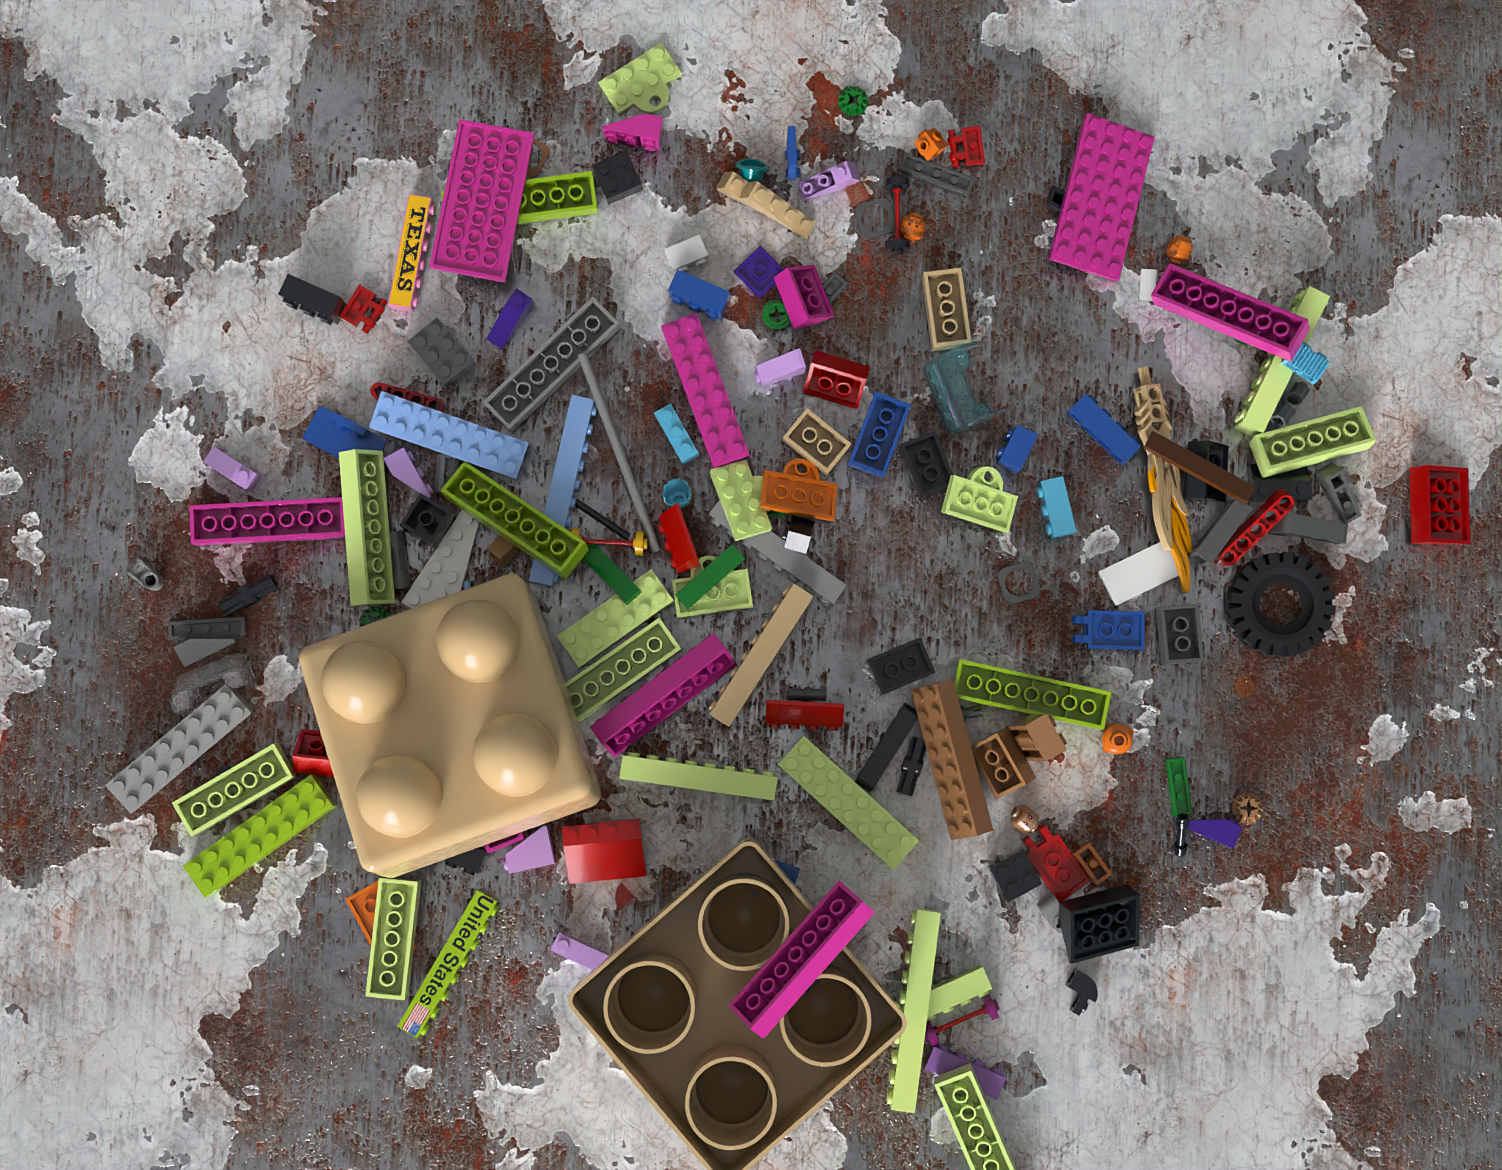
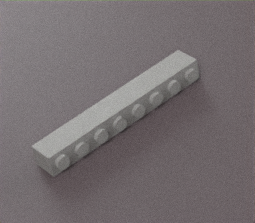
(793, 562)

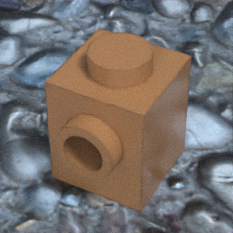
(502, 551)

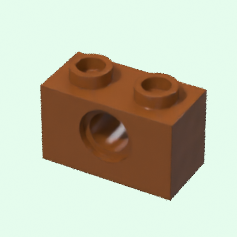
(1091, 863)

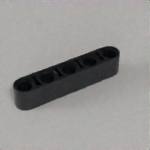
(887, 747)

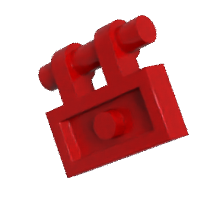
(972, 147)
(358, 306)

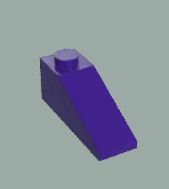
(510, 318)
(1219, 830)

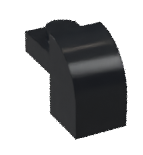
(1086, 990)

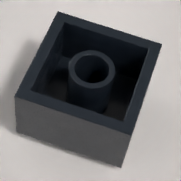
(617, 177)
(428, 521)
(1014, 875)

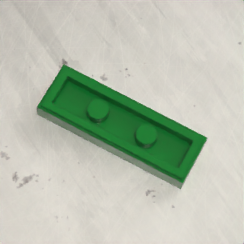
(1178, 786)

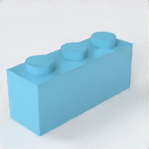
(676, 434)
(1056, 507)

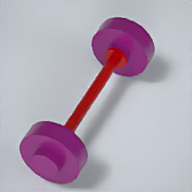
(990, 1007)

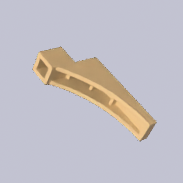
(765, 201)

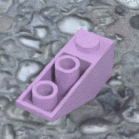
(830, 180)
(403, 468)

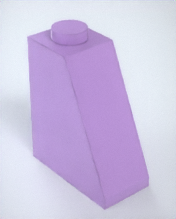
(780, 368)
(531, 853)

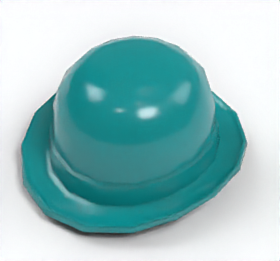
(752, 169)

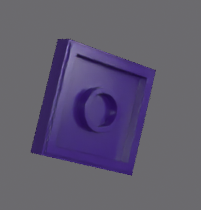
(758, 272)

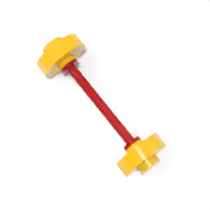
(639, 543)

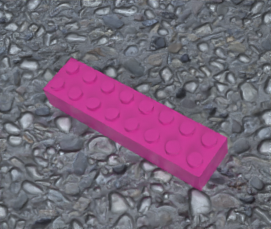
(1231, 312)
(705, 391)
(267, 521)
(663, 695)
(801, 959)

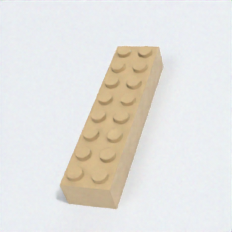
(761, 655)

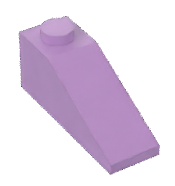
(232, 469)
(577, 950)

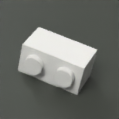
(687, 254)

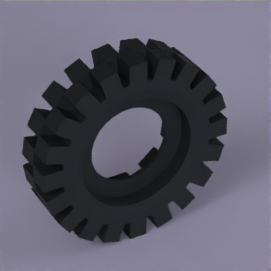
(1246, 612)

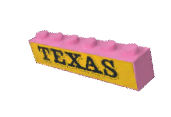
(411, 253)

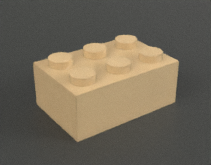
(816, 442)

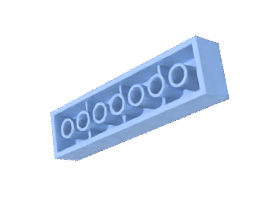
(448, 434)

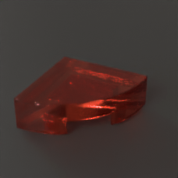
(622, 896)

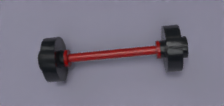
(897, 184)

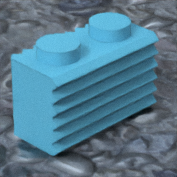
(1308, 363)

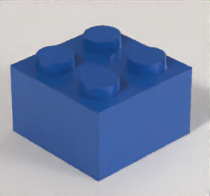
(1017, 448)

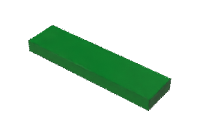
(611, 574)
(710, 576)

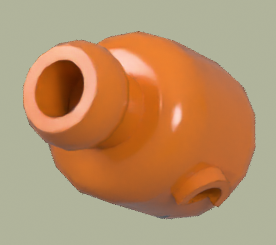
(1116, 738)

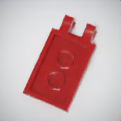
(1055, 864)

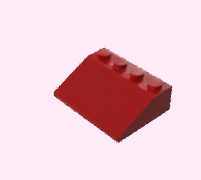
(1439, 505)
(604, 850)

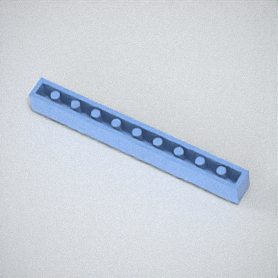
(566, 474)

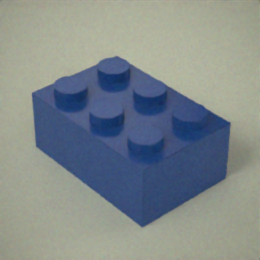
(699, 295)

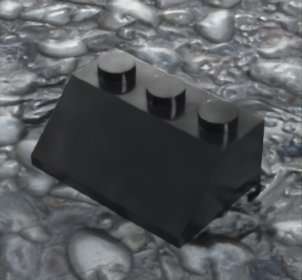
(1216, 454)
(1295, 481)

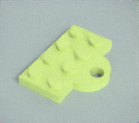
(642, 81)
(740, 499)
(980, 500)
(727, 595)

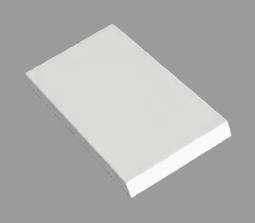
(1138, 573)

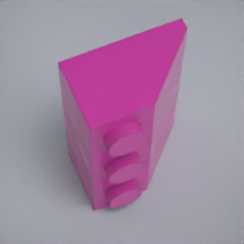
(803, 296)

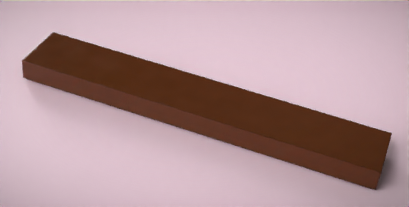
(1199, 467)

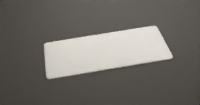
(1147, 283)

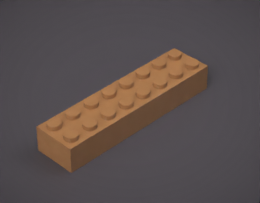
(1037, 737)
(952, 760)

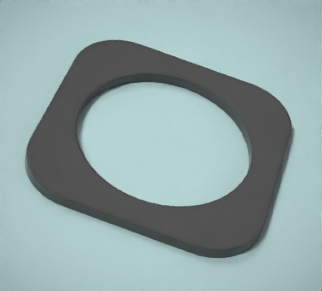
(883, 202)
(1015, 599)

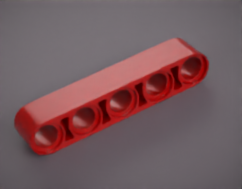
(1257, 518)

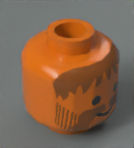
(912, 227)
(1179, 249)

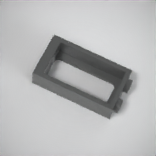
(1219, 532)

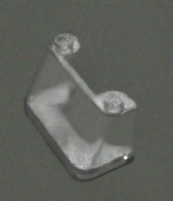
(232, 668)

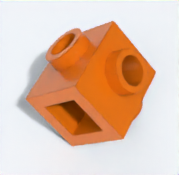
(930, 143)

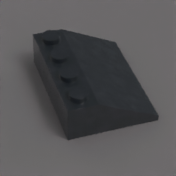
(1100, 923)

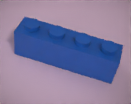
(1104, 429)

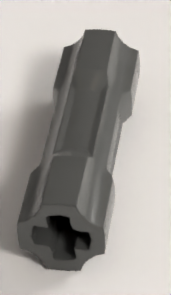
(401, 576)

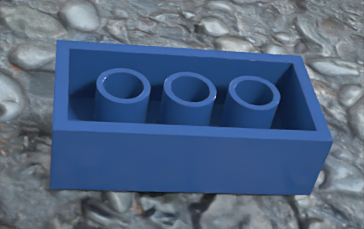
(879, 435)

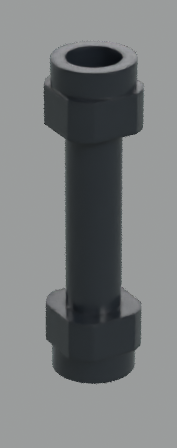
(1182, 822)

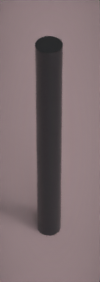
(603, 520)

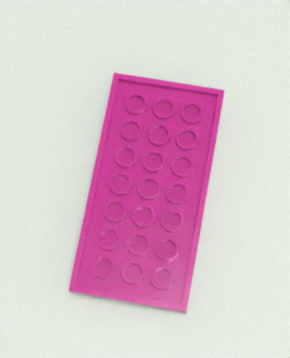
(1101, 197)
(482, 200)

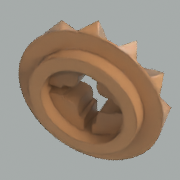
(1242, 800)

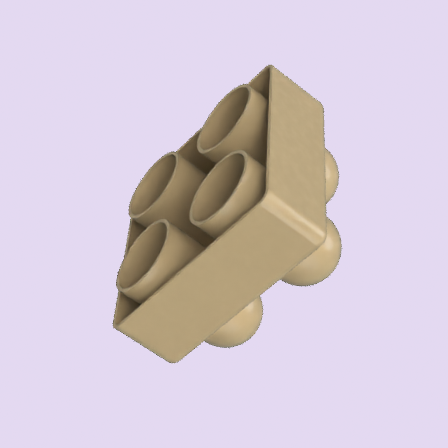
(448, 727)
(670, 1028)

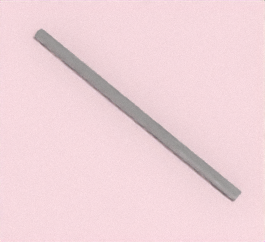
(619, 452)

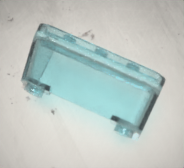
(952, 390)

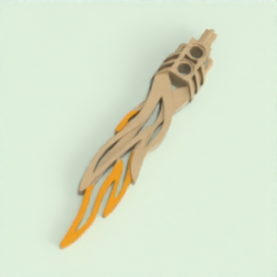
(1163, 481)

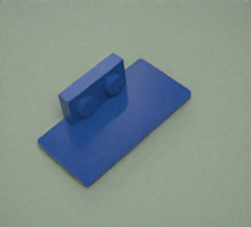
(338, 434)

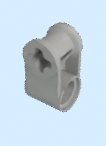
(143, 572)
(1050, 910)

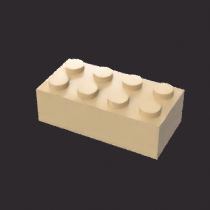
(946, 308)

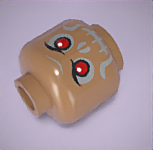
(1024, 819)

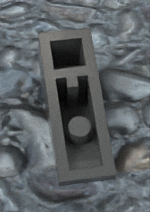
(1338, 492)
(201, 645)

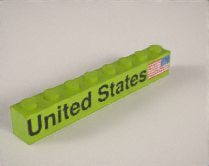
(448, 963)

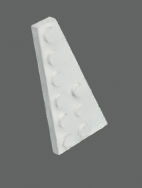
(447, 565)

